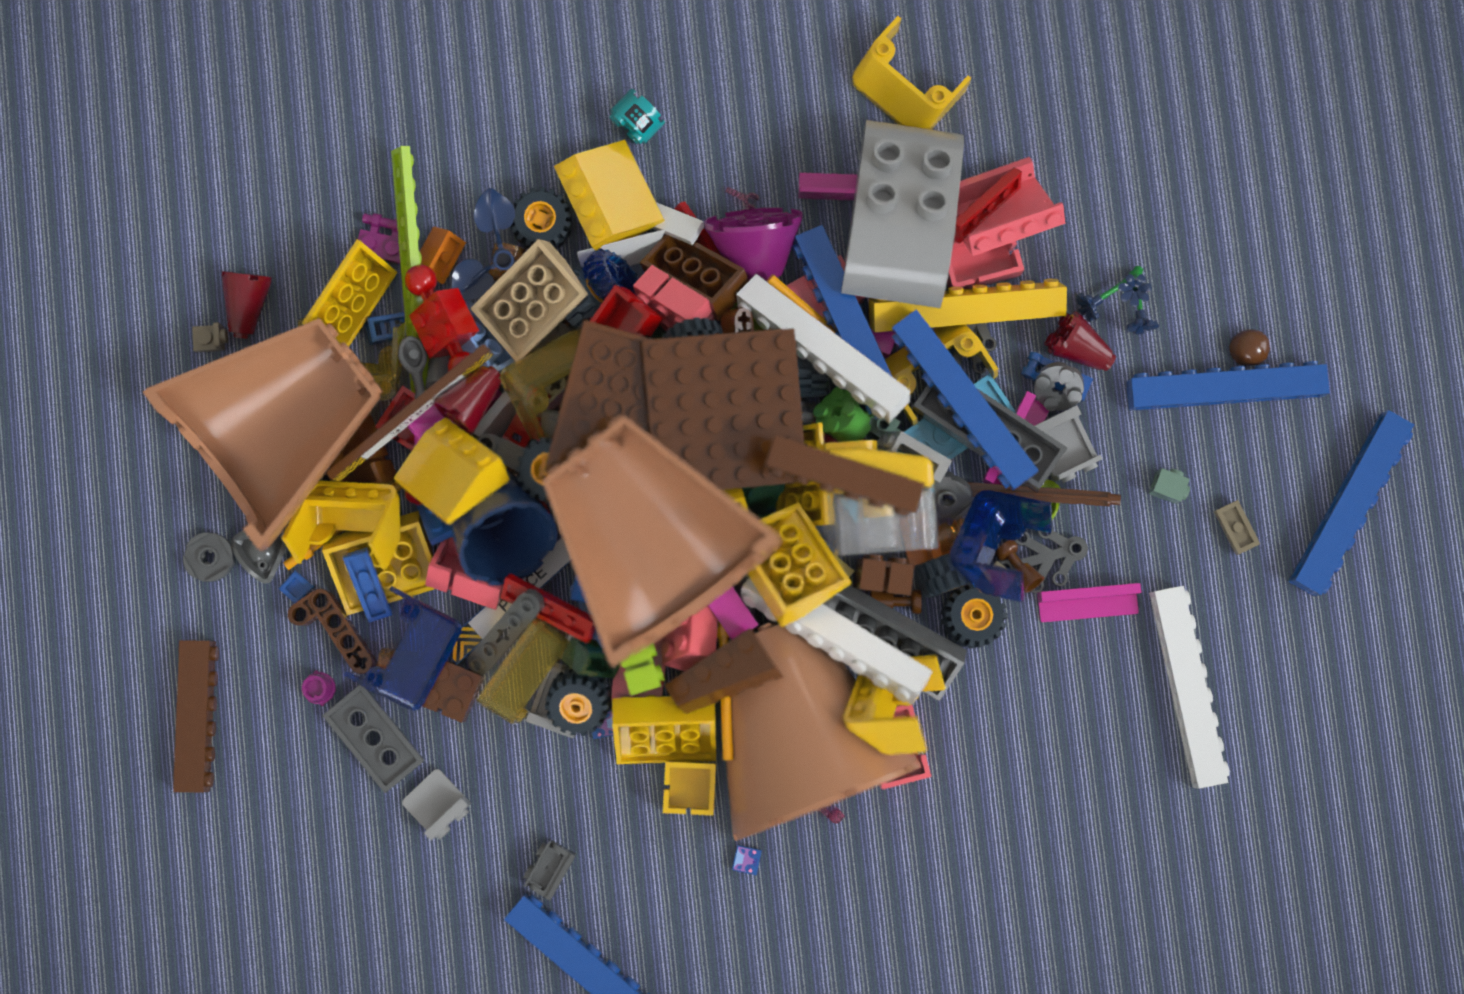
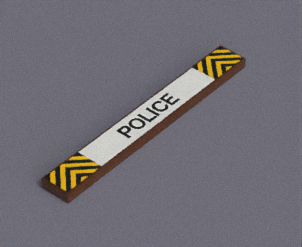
(409, 413)

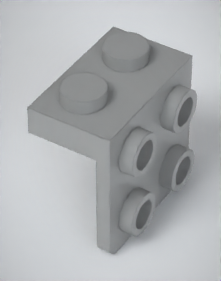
(436, 804)

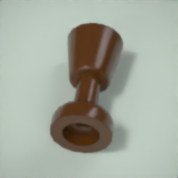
(1031, 577)
(913, 601)

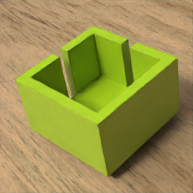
(642, 672)

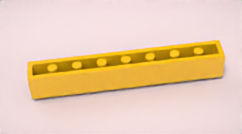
(978, 305)

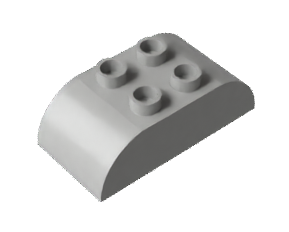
(903, 214)

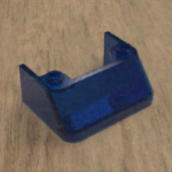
(989, 519)
(417, 657)

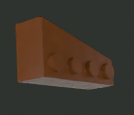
(724, 673)

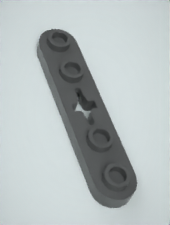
(517, 617)

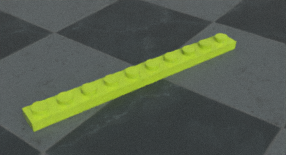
(407, 234)

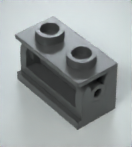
(550, 869)

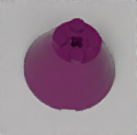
(756, 238)

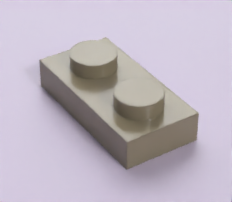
(1237, 527)

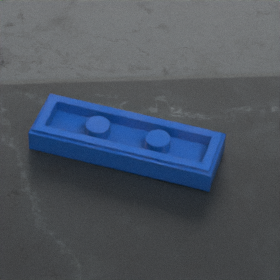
(367, 584)

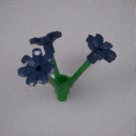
(1133, 289)

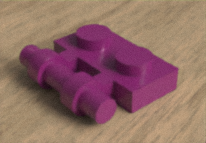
(383, 245)

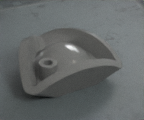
(258, 563)

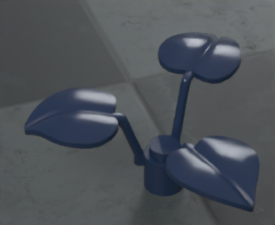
(490, 213)

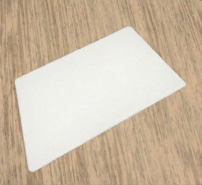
(630, 249)

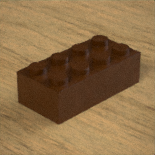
(699, 270)

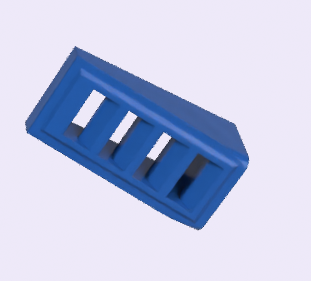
(381, 320)

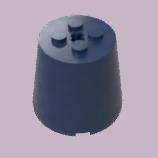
(504, 535)

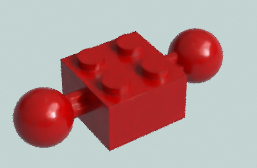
(443, 317)

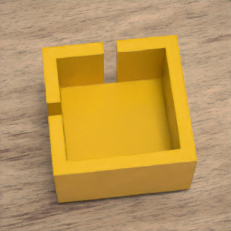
(690, 787)

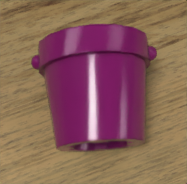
(319, 688)

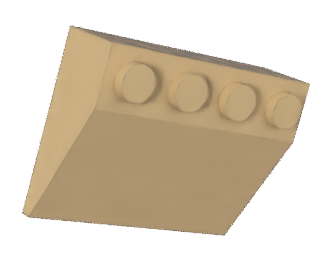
(530, 299)

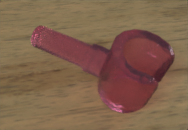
(743, 197)
(834, 816)

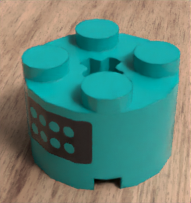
(637, 117)

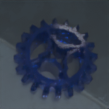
(607, 269)

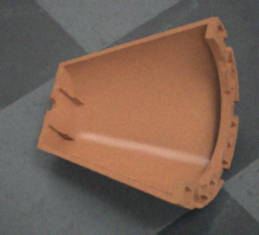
(271, 419)
(649, 536)
(794, 742)

